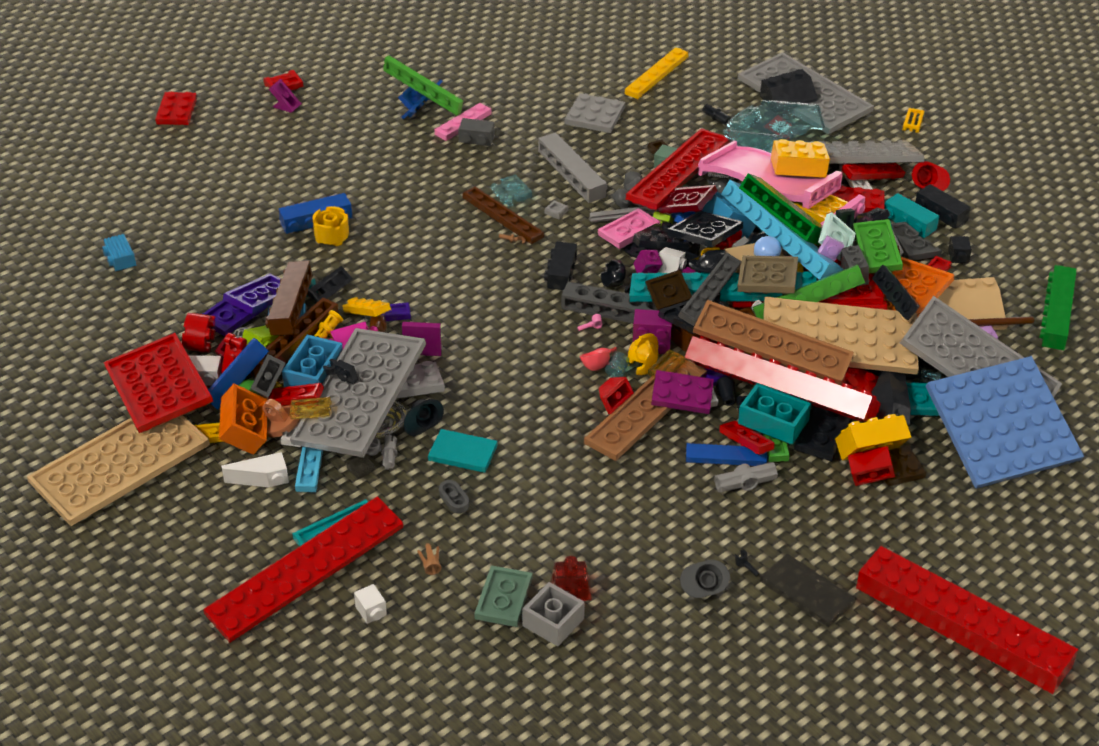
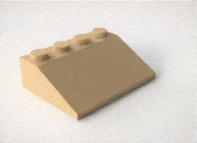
(975, 299)

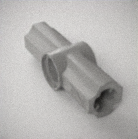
(745, 477)

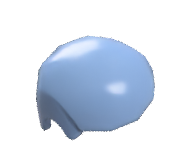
(767, 247)

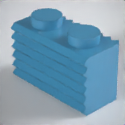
(118, 252)

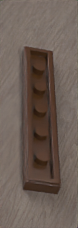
(503, 215)

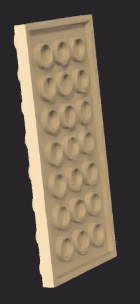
(868, 332)
(114, 466)

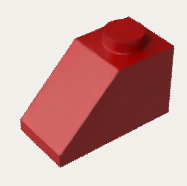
(615, 393)

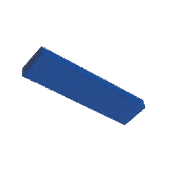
(237, 370)
(723, 455)

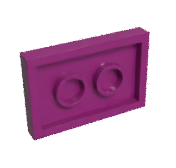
(682, 392)

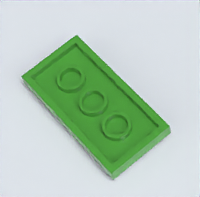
(878, 245)

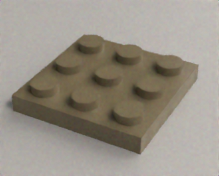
(768, 274)

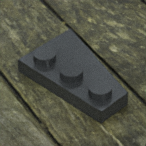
(912, 244)

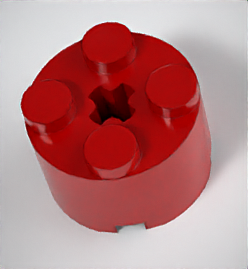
(198, 332)

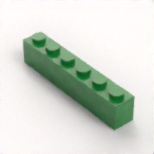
(782, 208)
(1058, 311)

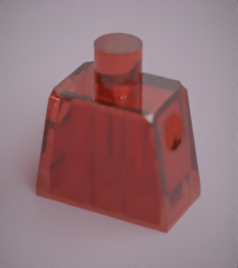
(572, 577)

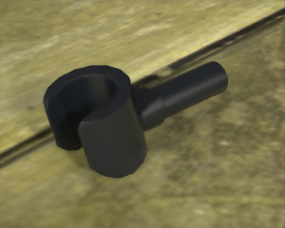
(743, 562)

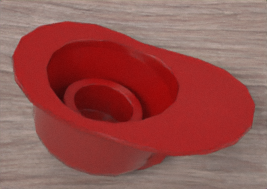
(929, 173)

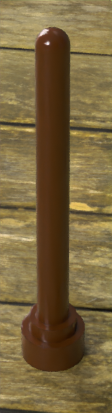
(1003, 321)

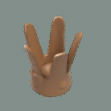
(432, 563)

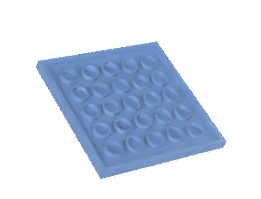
(1004, 422)

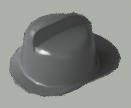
(704, 578)

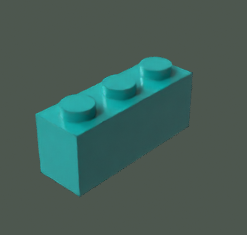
(915, 215)

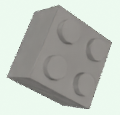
(553, 613)

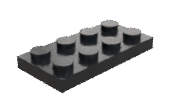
(820, 433)

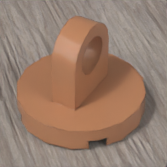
(278, 418)

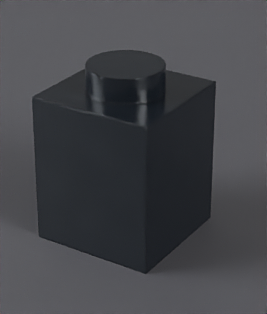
(959, 249)

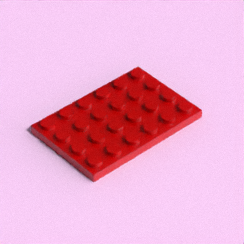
(157, 382)

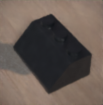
(789, 87)

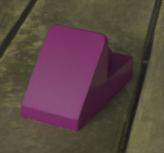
(286, 99)

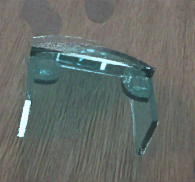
(772, 121)

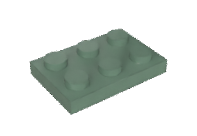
(503, 596)

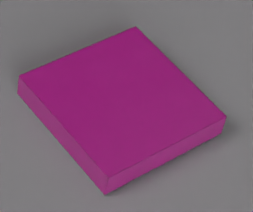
(429, 331)

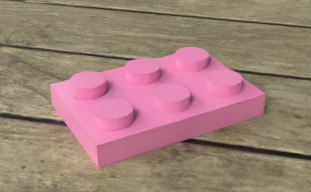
(623, 229)

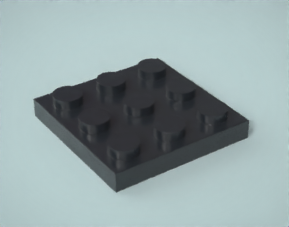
(705, 228)

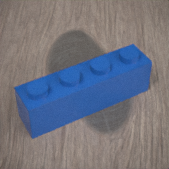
(300, 215)

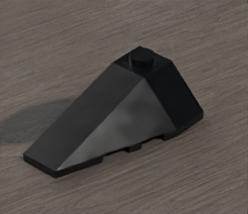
(893, 395)

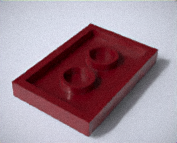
(688, 199)

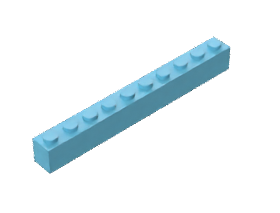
(790, 241)

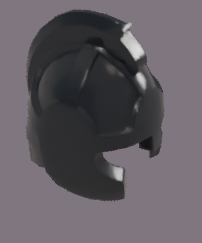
(707, 261)

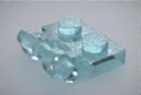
(515, 190)

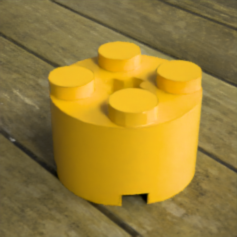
(331, 226)

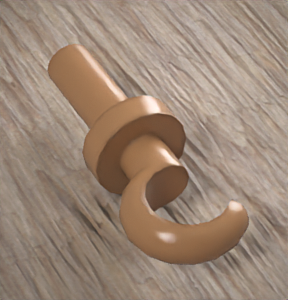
(511, 238)

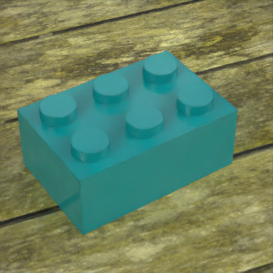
(774, 413)

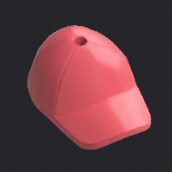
(597, 359)

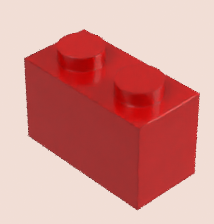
(871, 465)

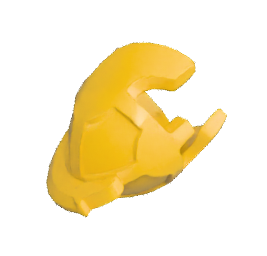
(644, 351)

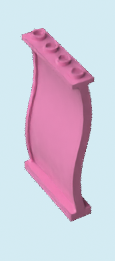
(740, 160)

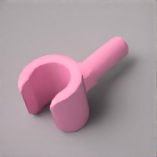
(596, 323)

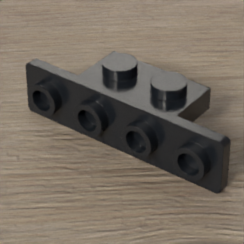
(895, 292)

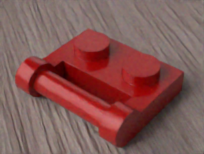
(291, 80)

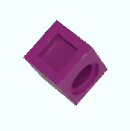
(648, 262)

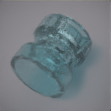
(617, 365)

